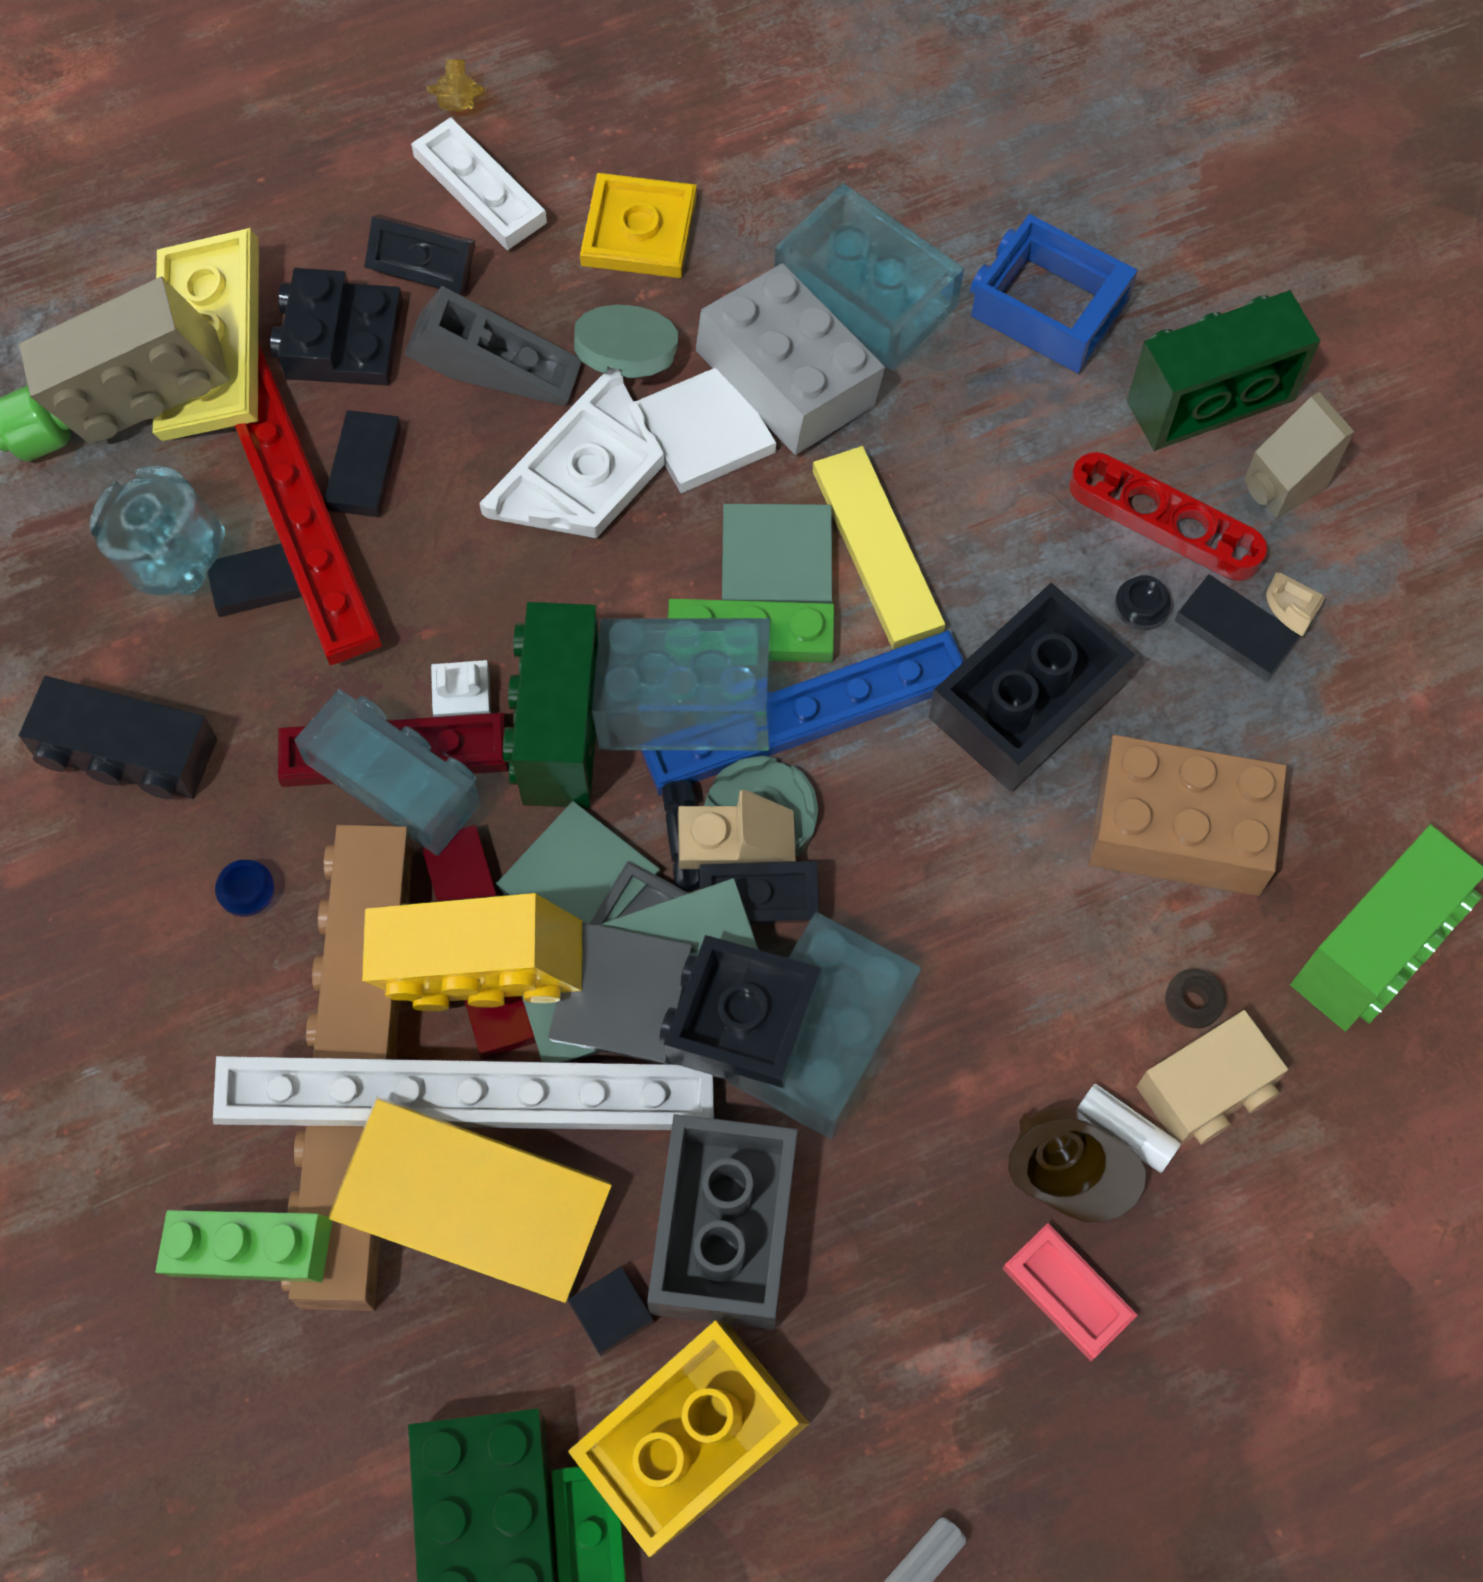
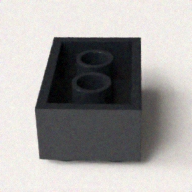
(1030, 686)

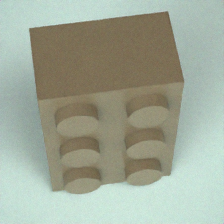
(124, 361)

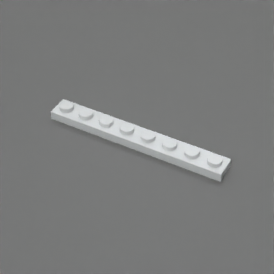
(459, 1092)

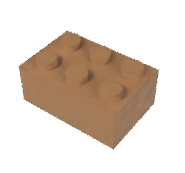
(1188, 815)

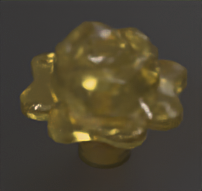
(455, 89)

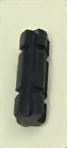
(675, 795)

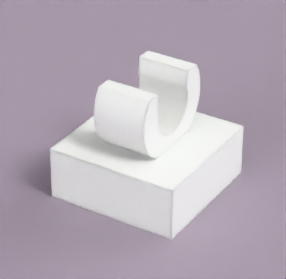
(460, 688)

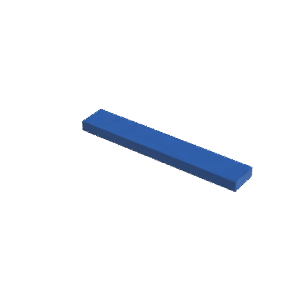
(826, 706)

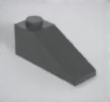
(490, 351)

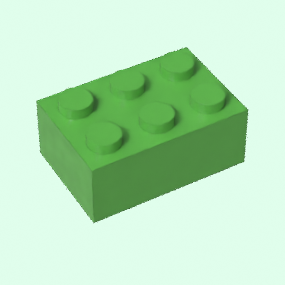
(1391, 931)

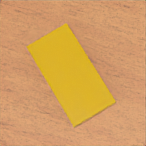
(470, 1200)

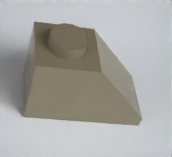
(1299, 457)

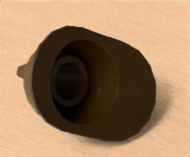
(1075, 1166)

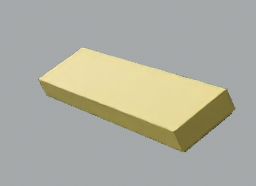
(878, 548)

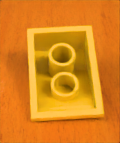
(688, 1437)

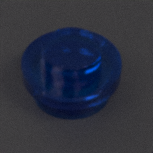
(244, 888)

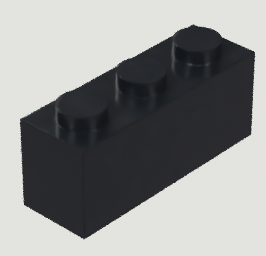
(118, 738)

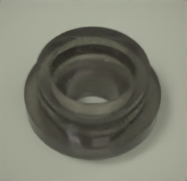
(1202, 984)

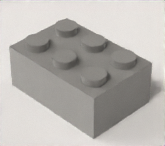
(789, 358)

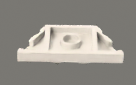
(582, 466)

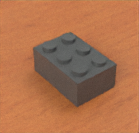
(722, 1222)

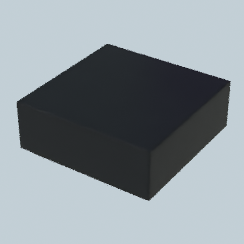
(610, 1311)

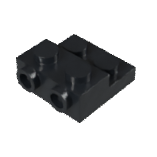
(336, 328)
(740, 1012)

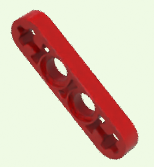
(1171, 508)

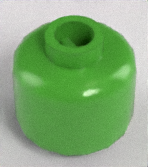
(29, 428)

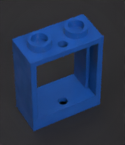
(1068, 258)

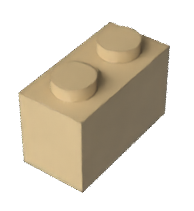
(1212, 1080)

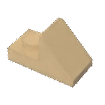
(743, 833)

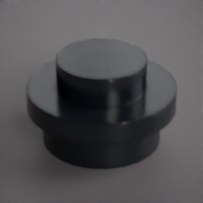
(1142, 602)

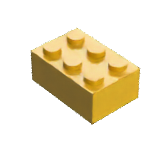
(473, 951)

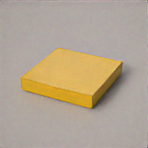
(638, 225)

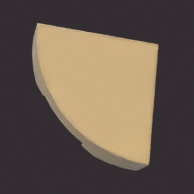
(1293, 602)

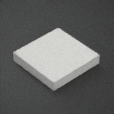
(705, 429)

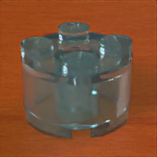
(157, 531)

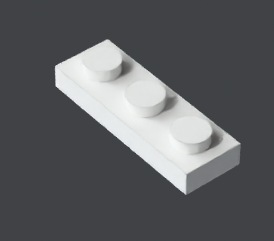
(479, 183)

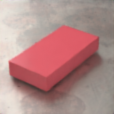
(1069, 1292)

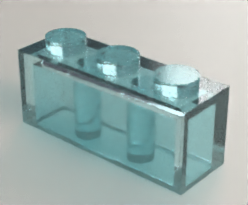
(389, 770)

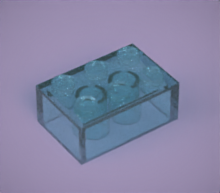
(872, 274)
(683, 684)
(847, 1028)

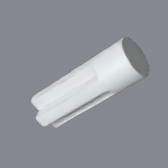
(1125, 1124)

